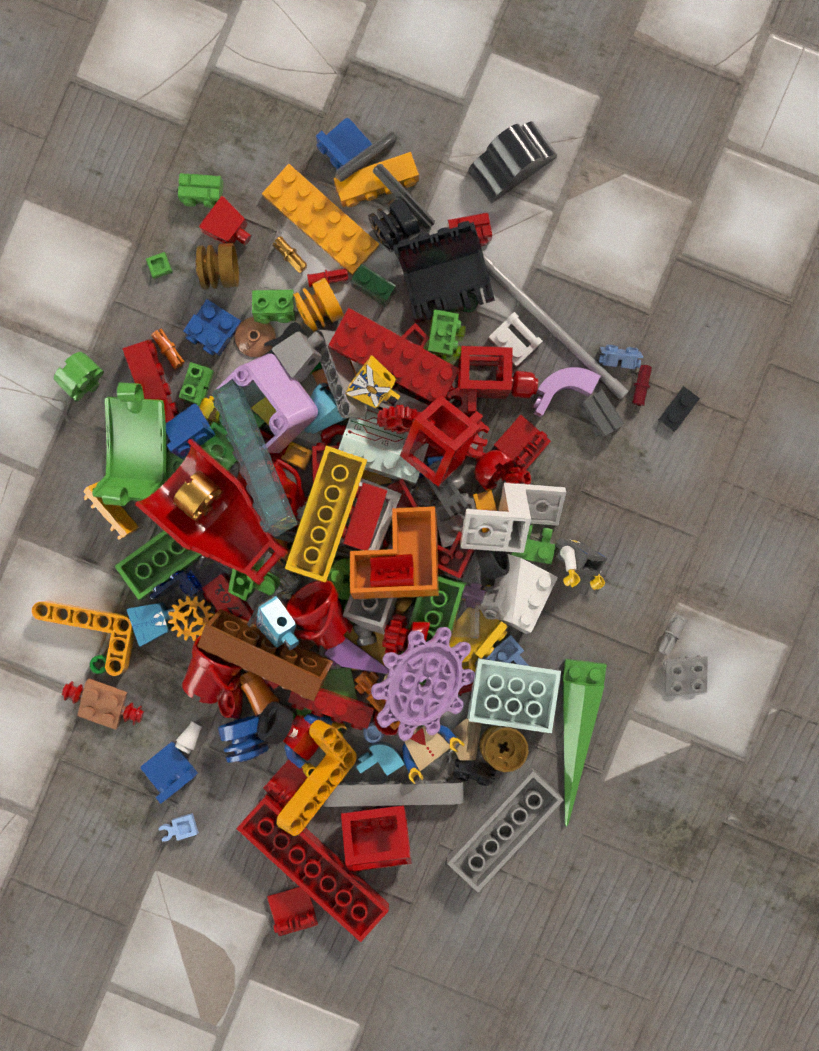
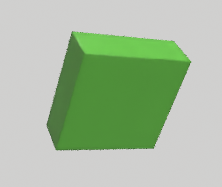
(159, 265)

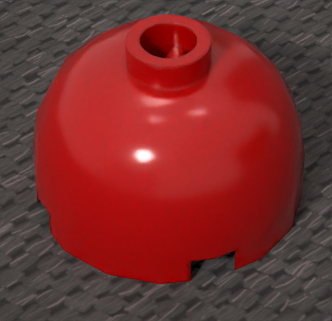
(492, 467)

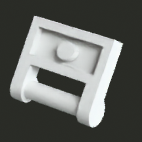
(505, 338)

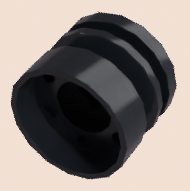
(394, 224)

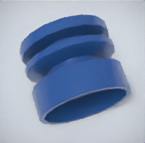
(243, 739)

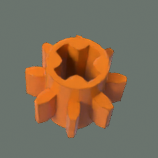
(366, 681)

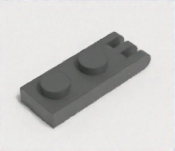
(447, 493)

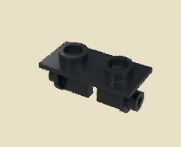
(481, 774)

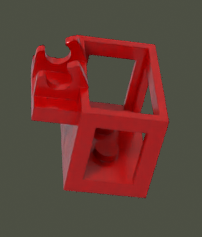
(470, 390)
(448, 433)

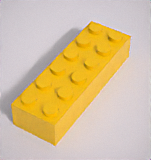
(325, 514)

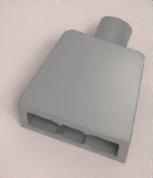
(299, 354)

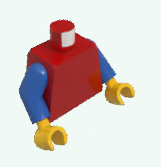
(300, 744)

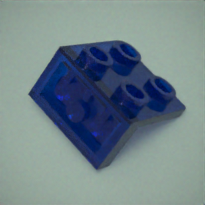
(189, 584)

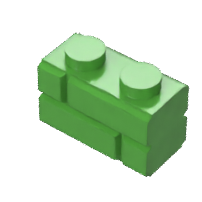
(199, 189)

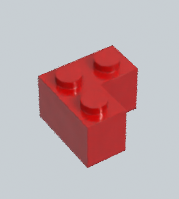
(456, 559)

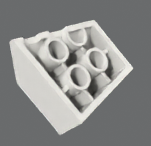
(526, 593)

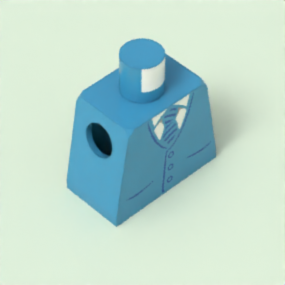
(150, 622)

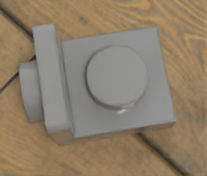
(493, 601)

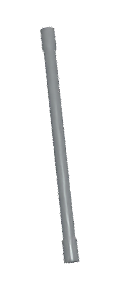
(611, 383)

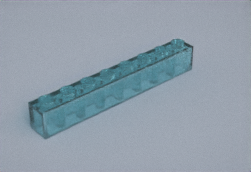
(254, 459)

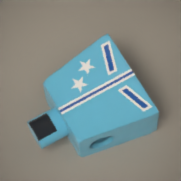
(276, 624)

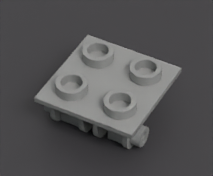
(686, 675)

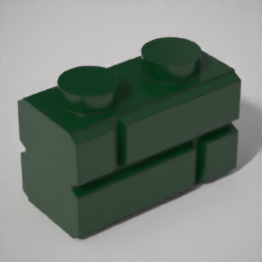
(373, 285)

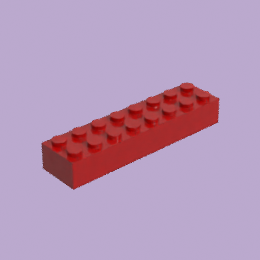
(315, 869)

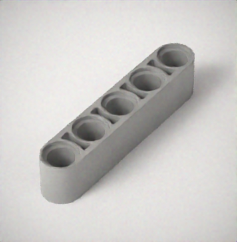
(339, 376)

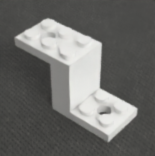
(512, 521)

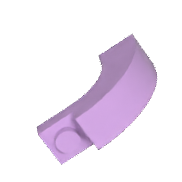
(568, 378)

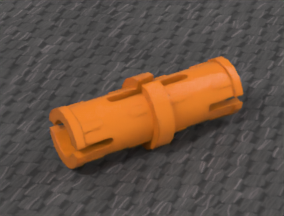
(167, 348)

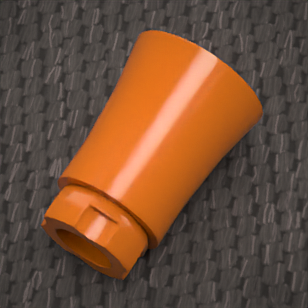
(257, 692)

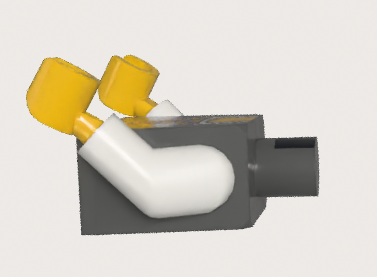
(580, 559)

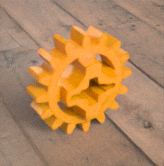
(181, 615)

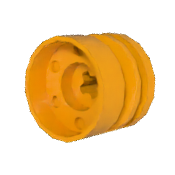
(318, 305)

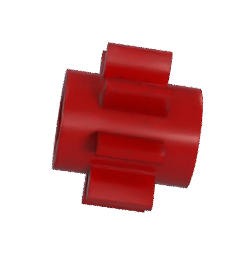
(518, 476)

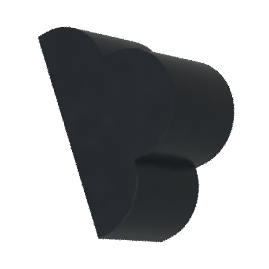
(511, 159)

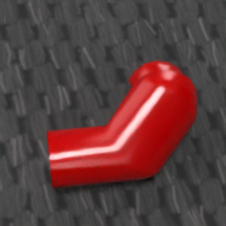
(328, 433)

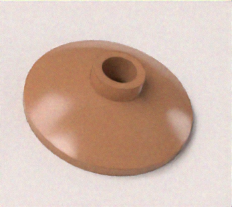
(254, 347)

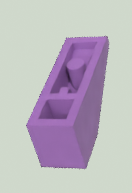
(351, 656)

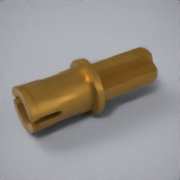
(290, 254)

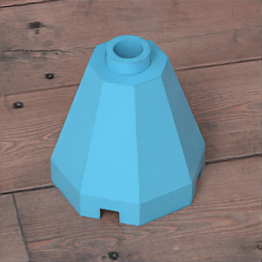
(327, 410)

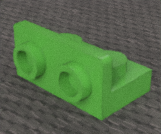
(443, 332)

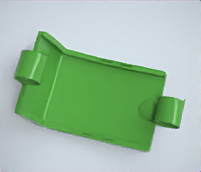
(133, 446)

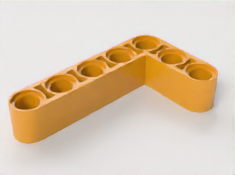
(93, 623)
(322, 781)

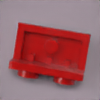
(392, 571)

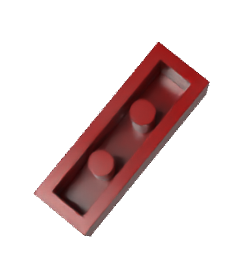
(364, 516)

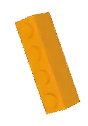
(367, 186)

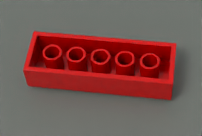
(409, 364)

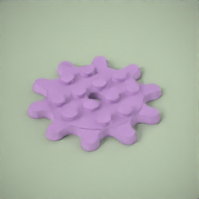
(423, 704)

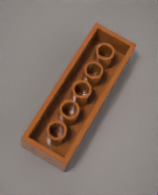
(250, 649)

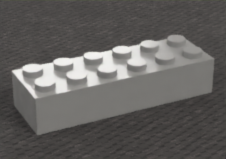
(504, 829)

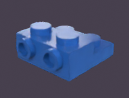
(211, 328)

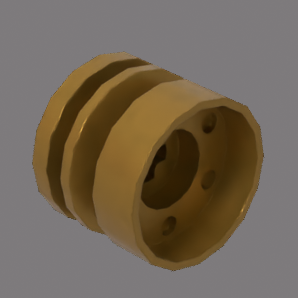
(213, 266)
(504, 759)

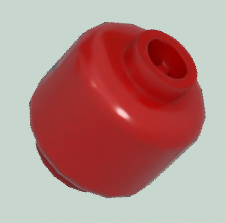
(524, 384)

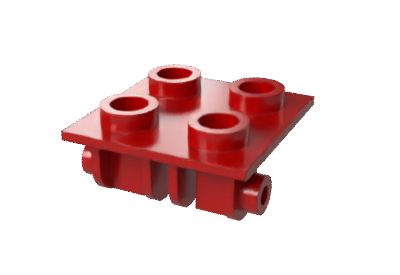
(522, 442)
(285, 782)
(292, 911)

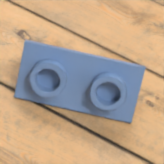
(613, 354)

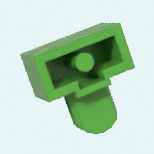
(244, 587)

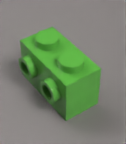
(273, 306)

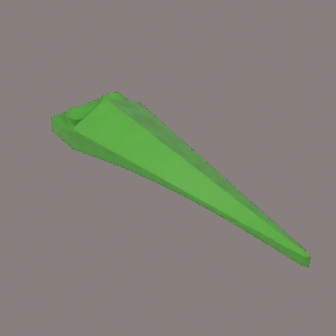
(581, 700)

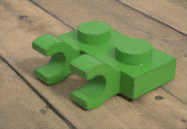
(538, 551)

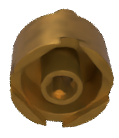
(197, 496)

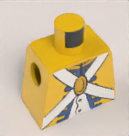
(373, 384)

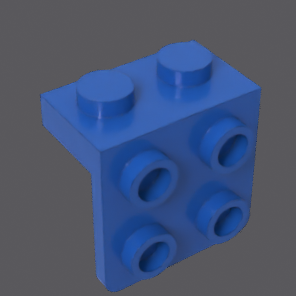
(342, 143)
(186, 426)

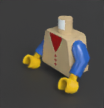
(425, 748)

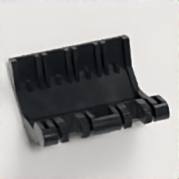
(443, 269)

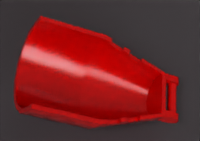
(228, 532)

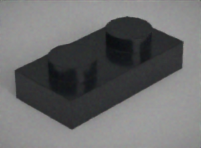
(678, 408)

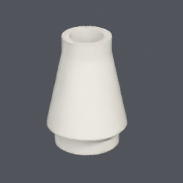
(188, 739)

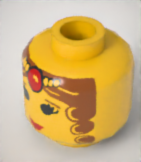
(209, 410)

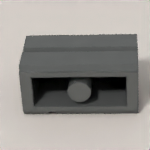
(601, 414)

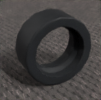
(493, 563)
(275, 722)

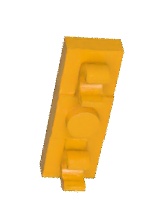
(112, 513)

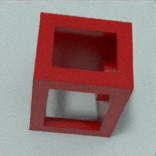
(376, 838)

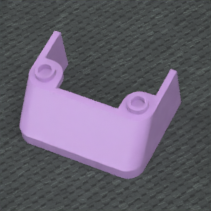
(286, 395)

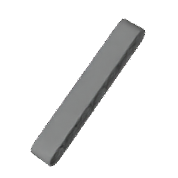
(396, 793)

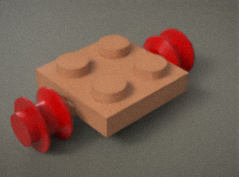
(102, 703)

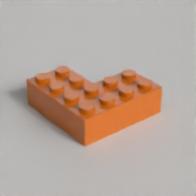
(412, 534)

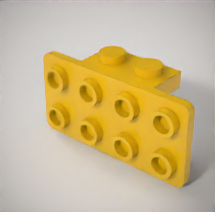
(490, 632)

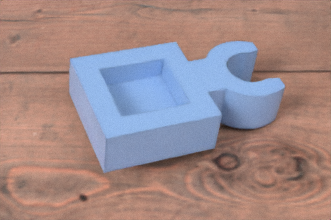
(181, 827)

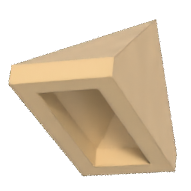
(468, 733)

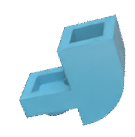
(384, 754)

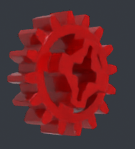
(397, 419)
(396, 635)

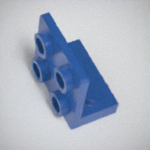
(168, 771)

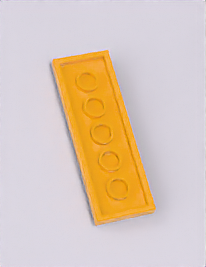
(320, 219)

